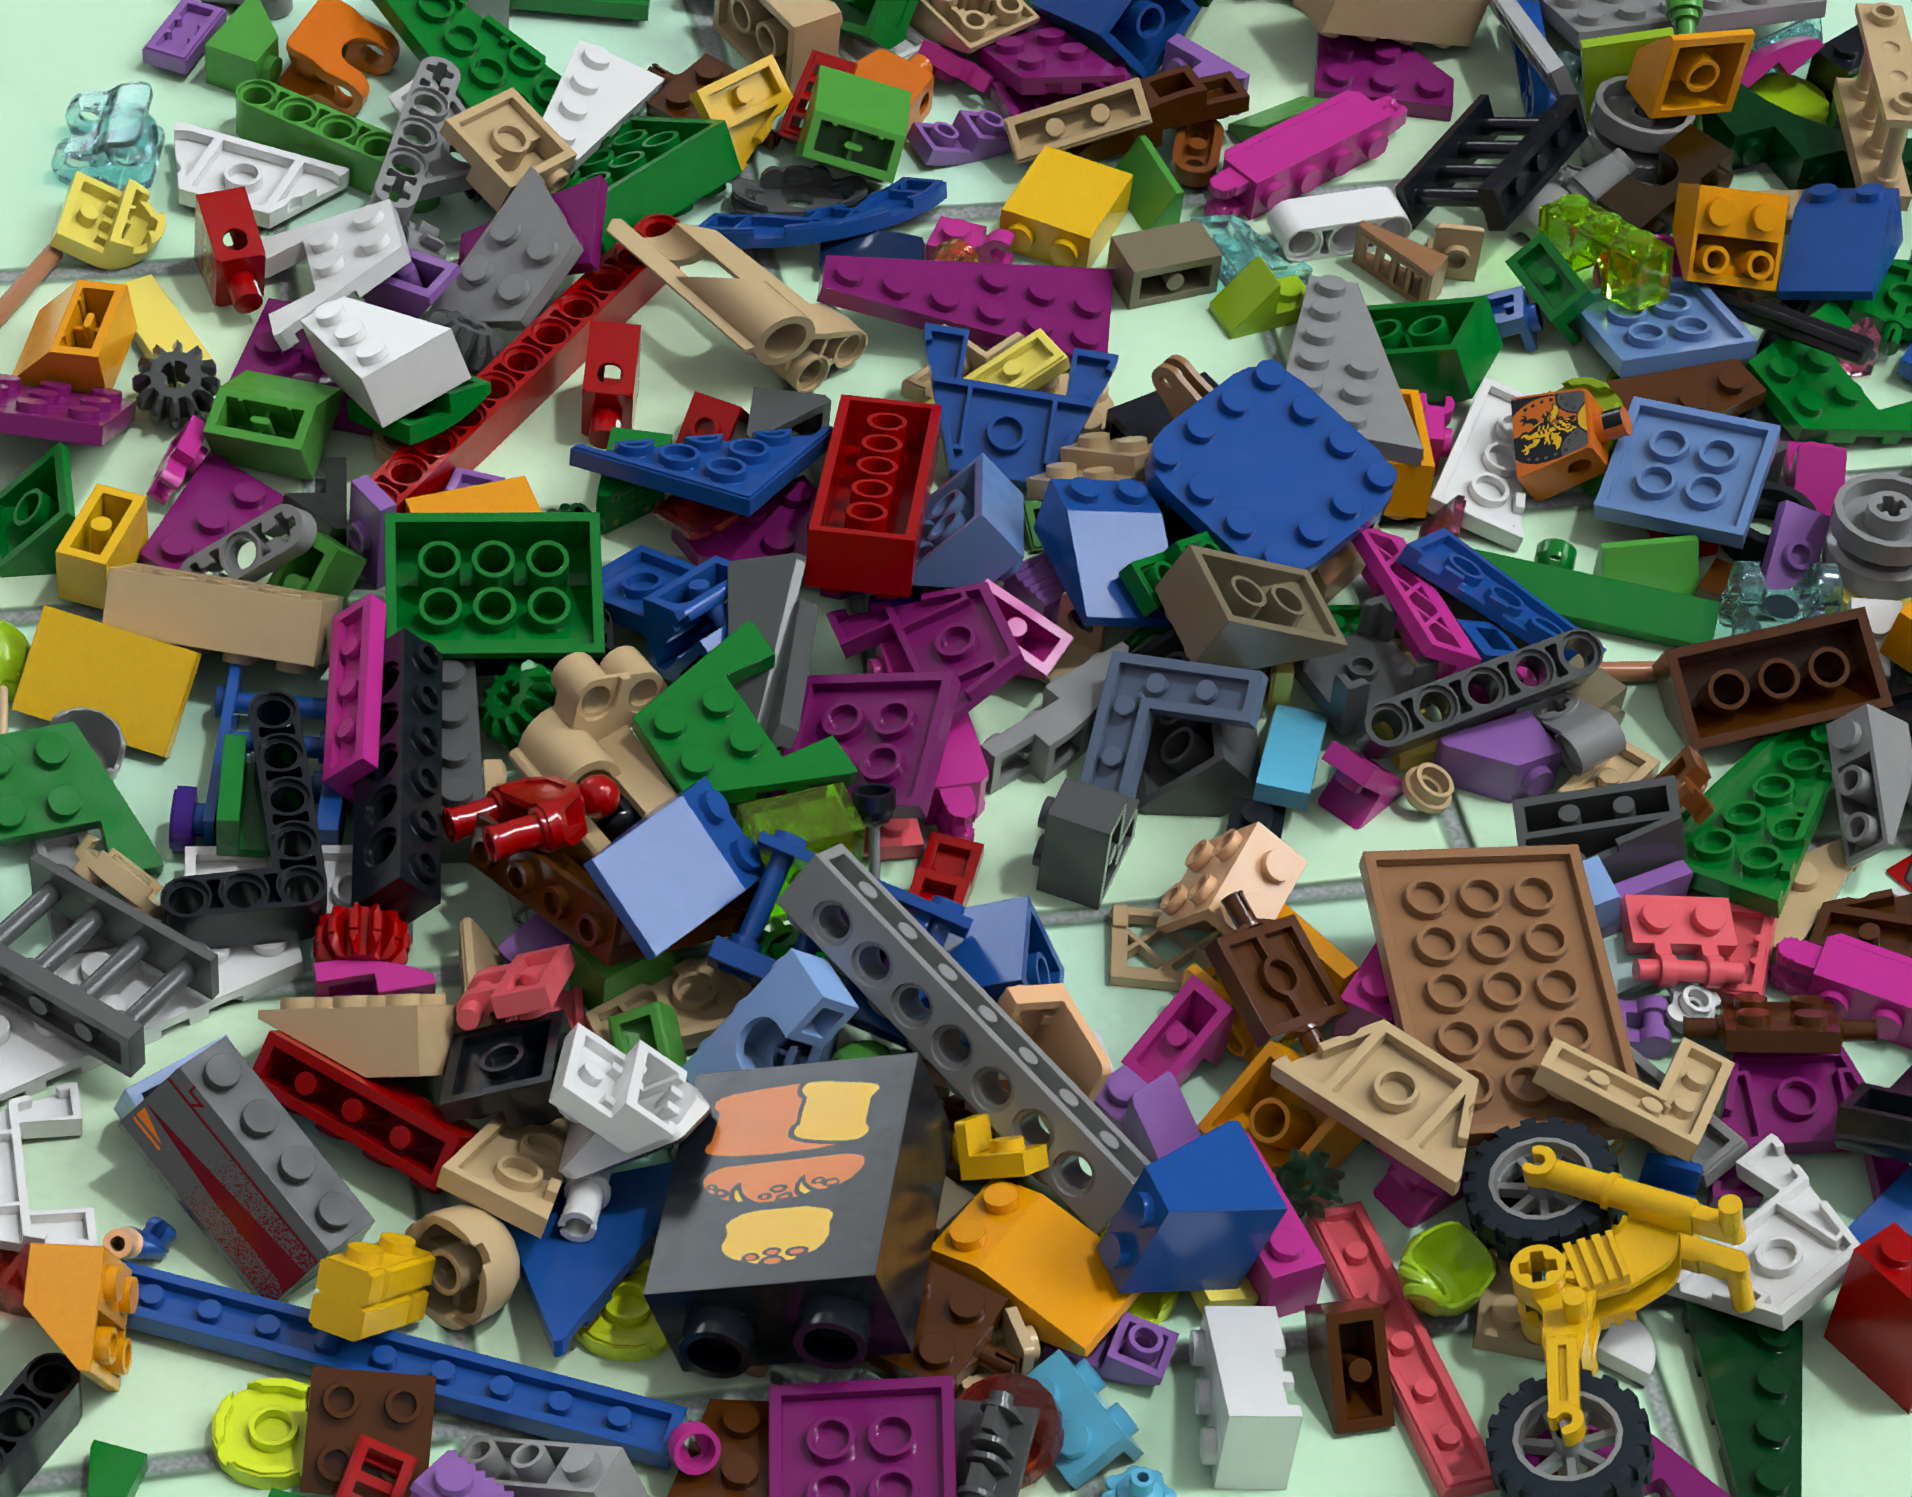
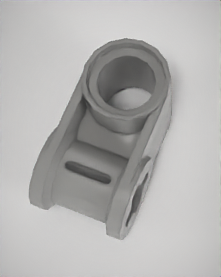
(1581, 731)

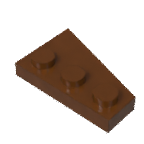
(1713, 387)
(744, 1452)

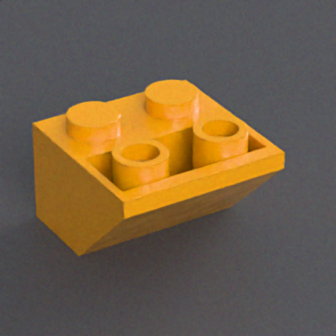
(1729, 235)
(80, 337)
(84, 1305)

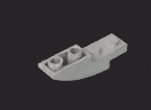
(1056, 734)

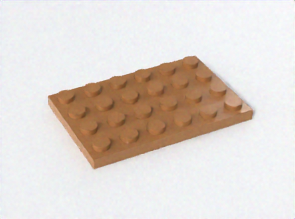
(1492, 963)

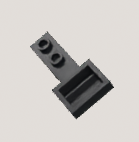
(1878, 1120)

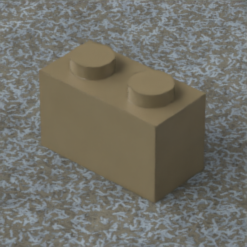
(1164, 264)

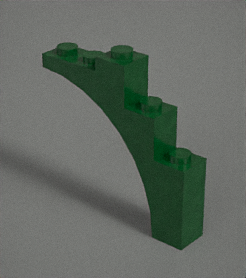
(1791, 145)

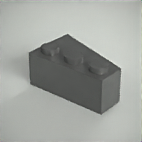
(1625, 824)

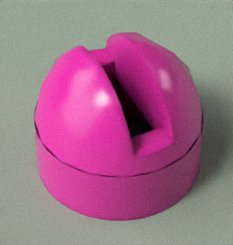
(704, 1439)

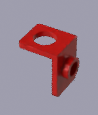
(711, 416)

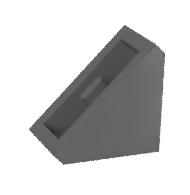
(788, 409)

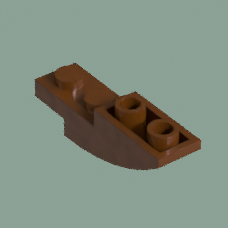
(1174, 101)

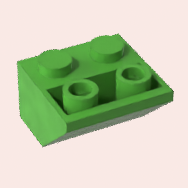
(854, 125)
(272, 423)

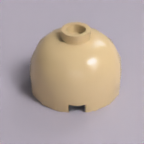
(473, 1265)

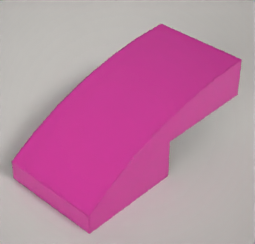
(1783, 56)
(369, 978)

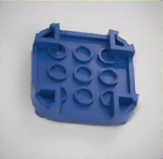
(1270, 470)

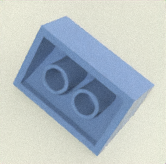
(972, 529)

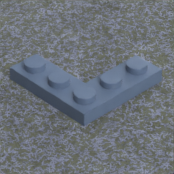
(1149, 686)

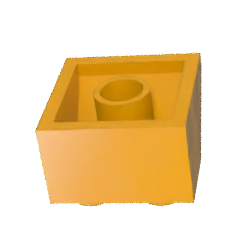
(1690, 73)
(1279, 1117)

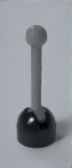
(875, 807)

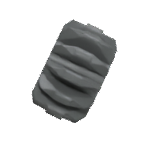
(474, 338)
(173, 368)

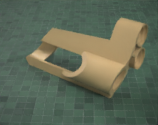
(751, 307)
(592, 734)

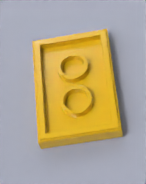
(108, 670)

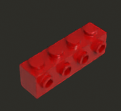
(372, 1113)

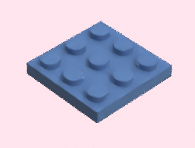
(1670, 335)
(1688, 472)

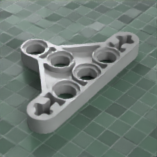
(434, 167)

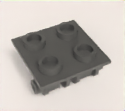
(993, 1445)

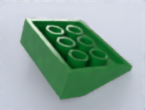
(659, 167)
(496, 582)

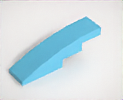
(1290, 757)

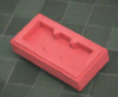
(1755, 943)

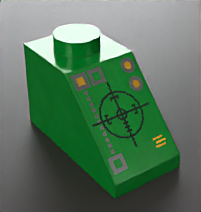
(624, 501)

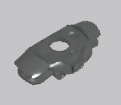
(795, 183)

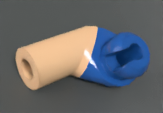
(141, 1244)

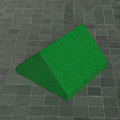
(36, 515)

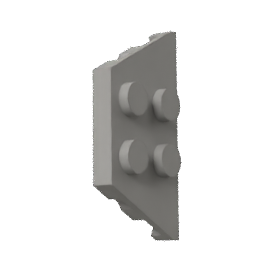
(515, 261)

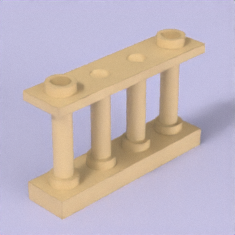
(1878, 103)

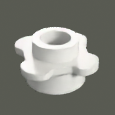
(1690, 1002)

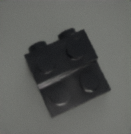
(505, 1070)

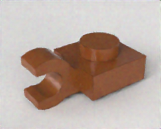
(1691, 782)

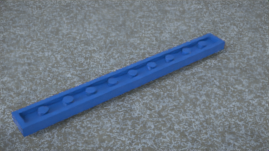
(465, 1381)

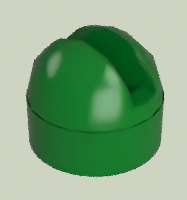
(1558, 550)

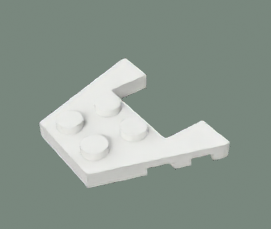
(344, 257)
(28, 1119)
(1792, 1243)

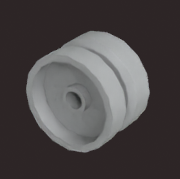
(1622, 123)
(1873, 536)

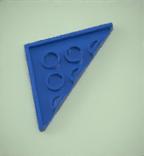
(706, 470)
(575, 1279)

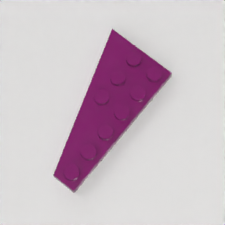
(981, 297)

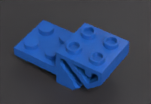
(671, 603)

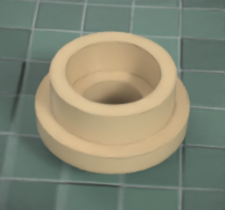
(1428, 788)

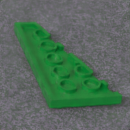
(480, 47)
(1762, 820)

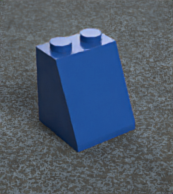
(1122, 28)
(1004, 949)
(1194, 1218)

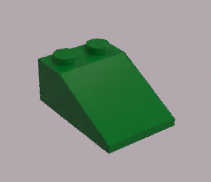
(1439, 344)

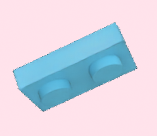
(1092, 1428)

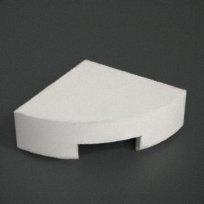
(1628, 1351)

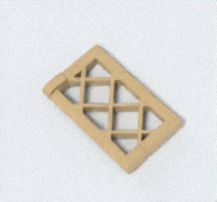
(1165, 974)

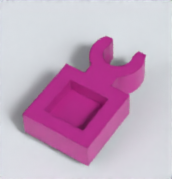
(950, 64)
(182, 456)

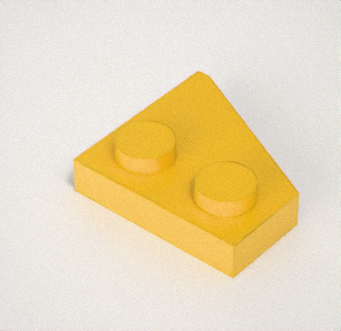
(747, 102)

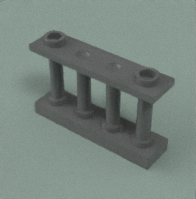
(75, 1009)

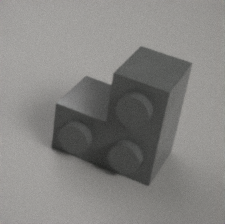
(1083, 841)

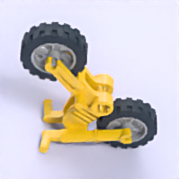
(1596, 1275)

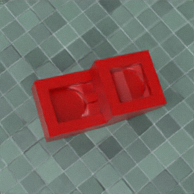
(948, 868)

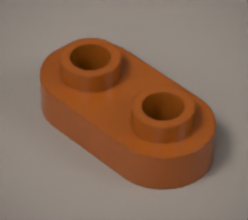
(1196, 153)

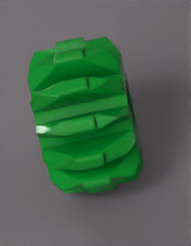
(516, 701)

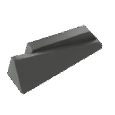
(767, 594)

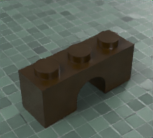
(1686, 158)

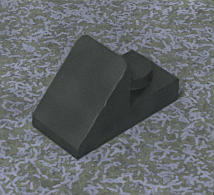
(328, 502)

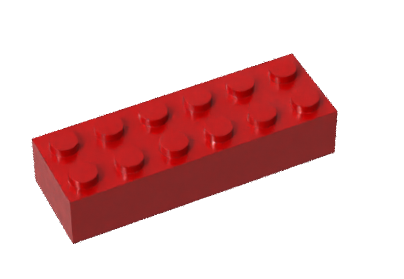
(873, 497)

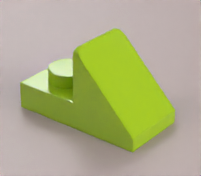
(1258, 301)

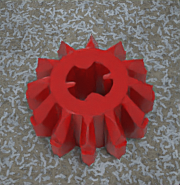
(361, 935)

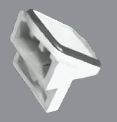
(620, 1103)

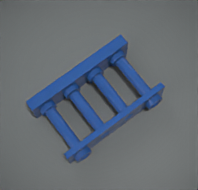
(229, 705)
(742, 952)

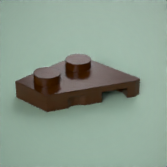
(1873, 919)

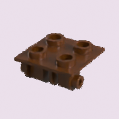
(374, 1403)

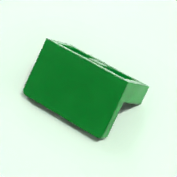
(1551, 283)
(237, 810)

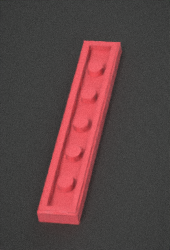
(1419, 1380)

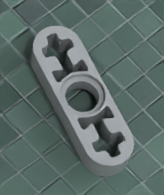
(269, 554)

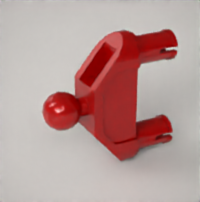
(534, 813)

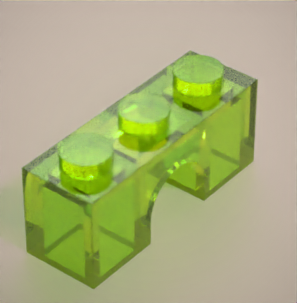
(1631, 260)

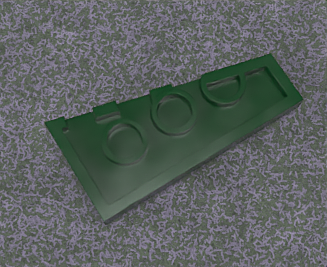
(1752, 1398)

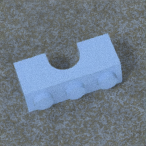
(795, 1000)

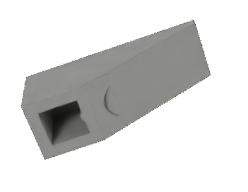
(1870, 778)
(554, 1467)

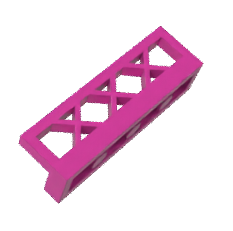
(1421, 612)
(354, 695)

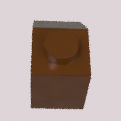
(1351, 1363)

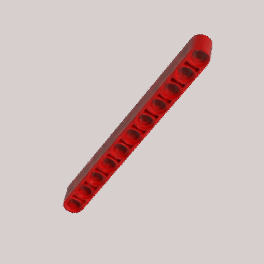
(528, 370)

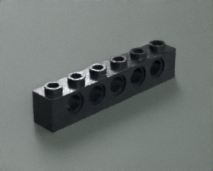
(401, 801)

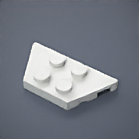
(274, 179)

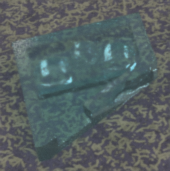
(1242, 244)

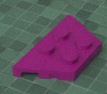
(1046, 62)

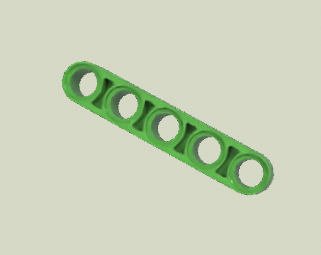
(311, 129)

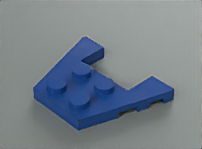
(1009, 424)

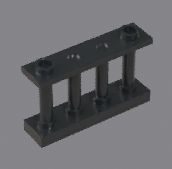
(1505, 186)

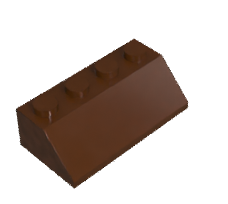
(1771, 679)

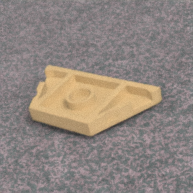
(1392, 1096)

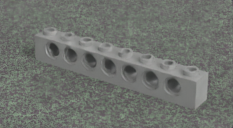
(960, 1004)

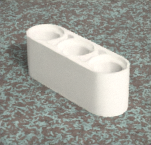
(1329, 222)

